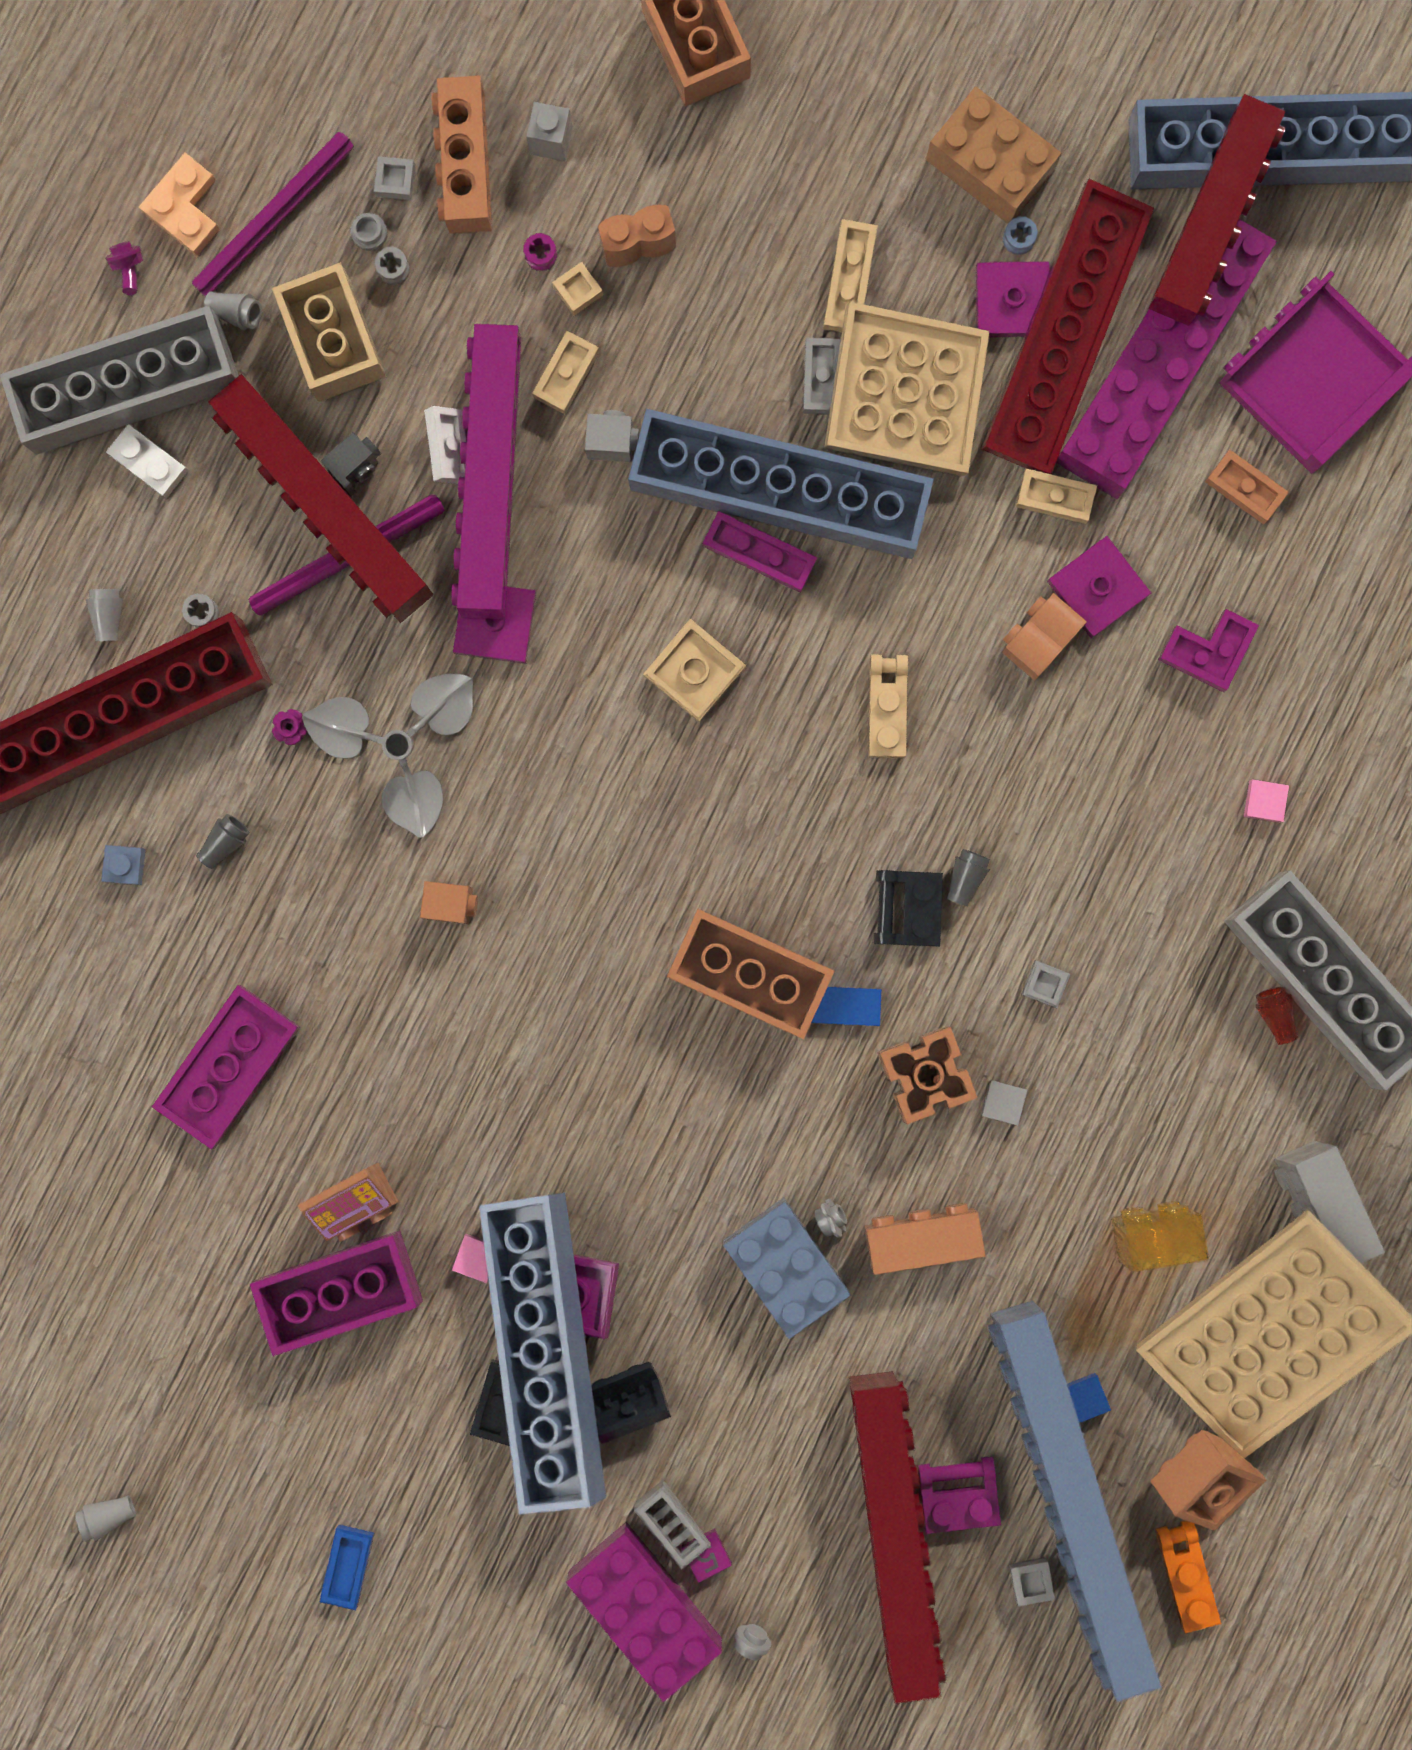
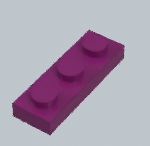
(759, 551)

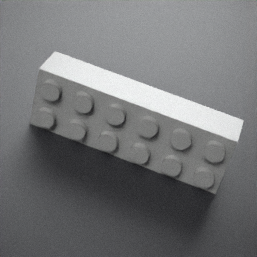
(119, 380)
(1328, 978)

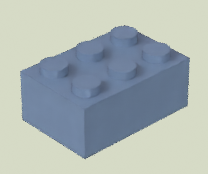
(786, 1268)

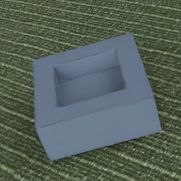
(123, 865)

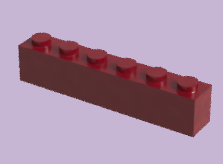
(1217, 209)

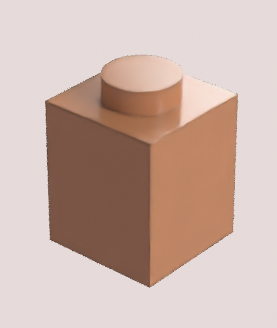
(448, 902)

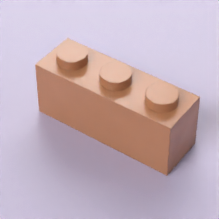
(924, 1239)

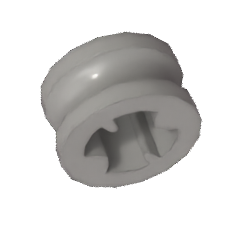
(383, 257)
(188, 607)

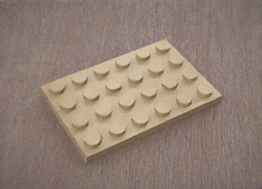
(1276, 1335)

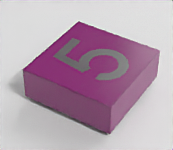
(712, 1559)

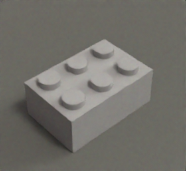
(1324, 1187)

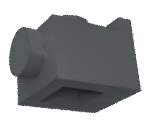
(352, 461)

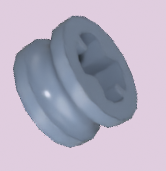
(1027, 226)

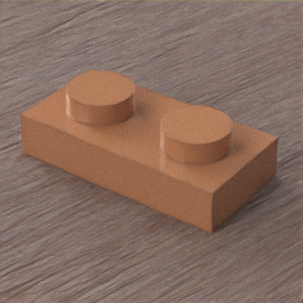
(1246, 487)

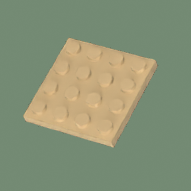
(906, 389)

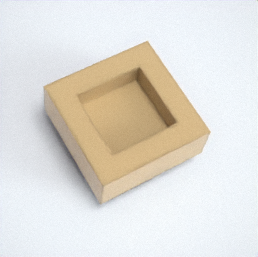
(577, 288)

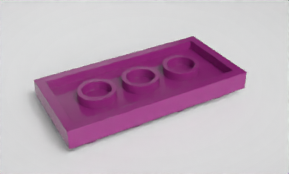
(225, 1067)

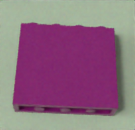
(1316, 374)

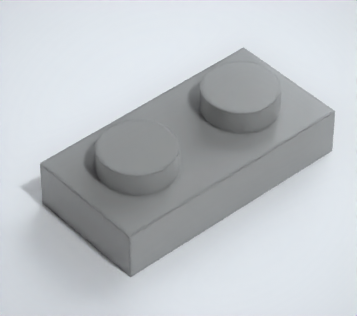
(819, 374)

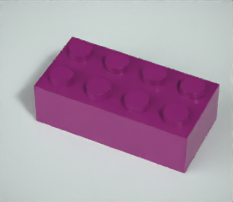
(336, 1293)
(644, 1611)

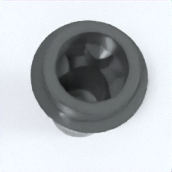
(224, 839)
(967, 876)

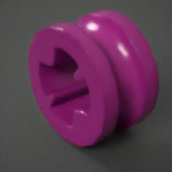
(548, 244)

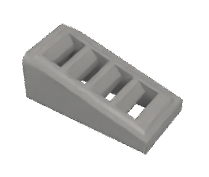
(651, 1520)

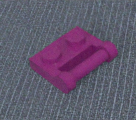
(959, 1507)

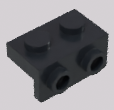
(628, 1402)

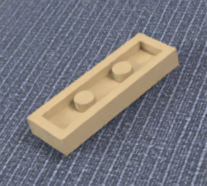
(849, 270)

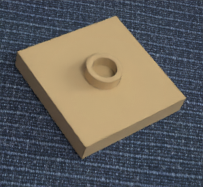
(694, 670)

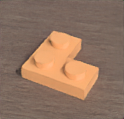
(174, 201)

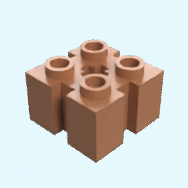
(947, 1085)

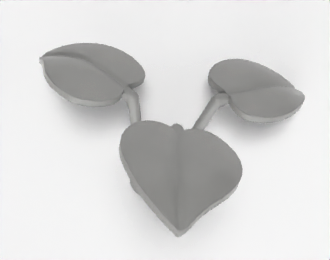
(416, 798)

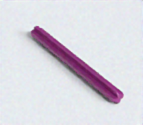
(273, 214)
(327, 566)

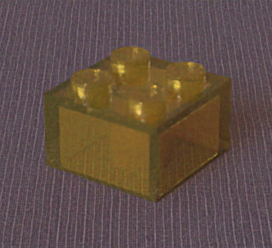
(1159, 1237)

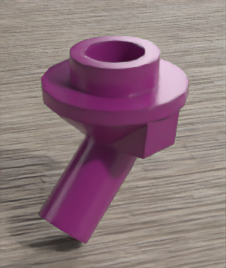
(125, 257)

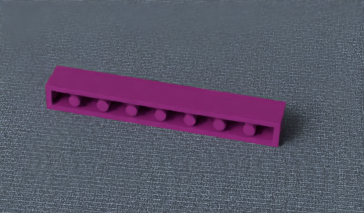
(488, 472)

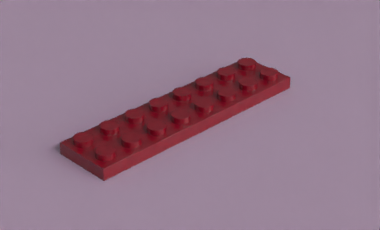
(1068, 328)

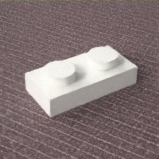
(445, 438)
(147, 461)

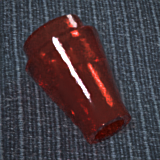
(1278, 1014)

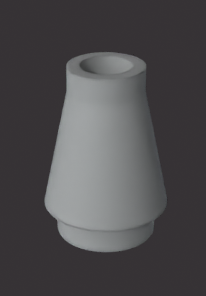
(236, 309)
(105, 613)
(103, 1517)

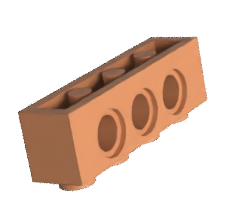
(462, 98)

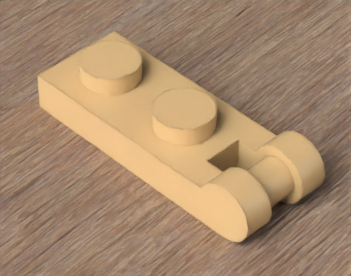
(888, 707)

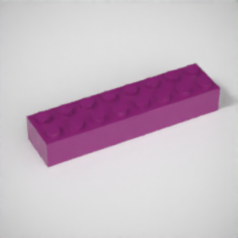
(1155, 375)

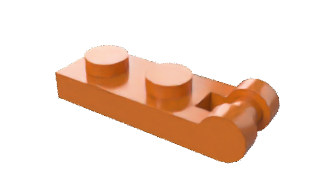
(1188, 1577)

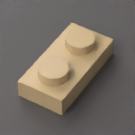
(566, 372)
(1056, 496)

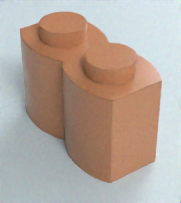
(644, 234)
(1043, 636)

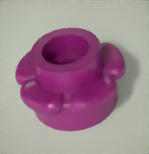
(291, 736)

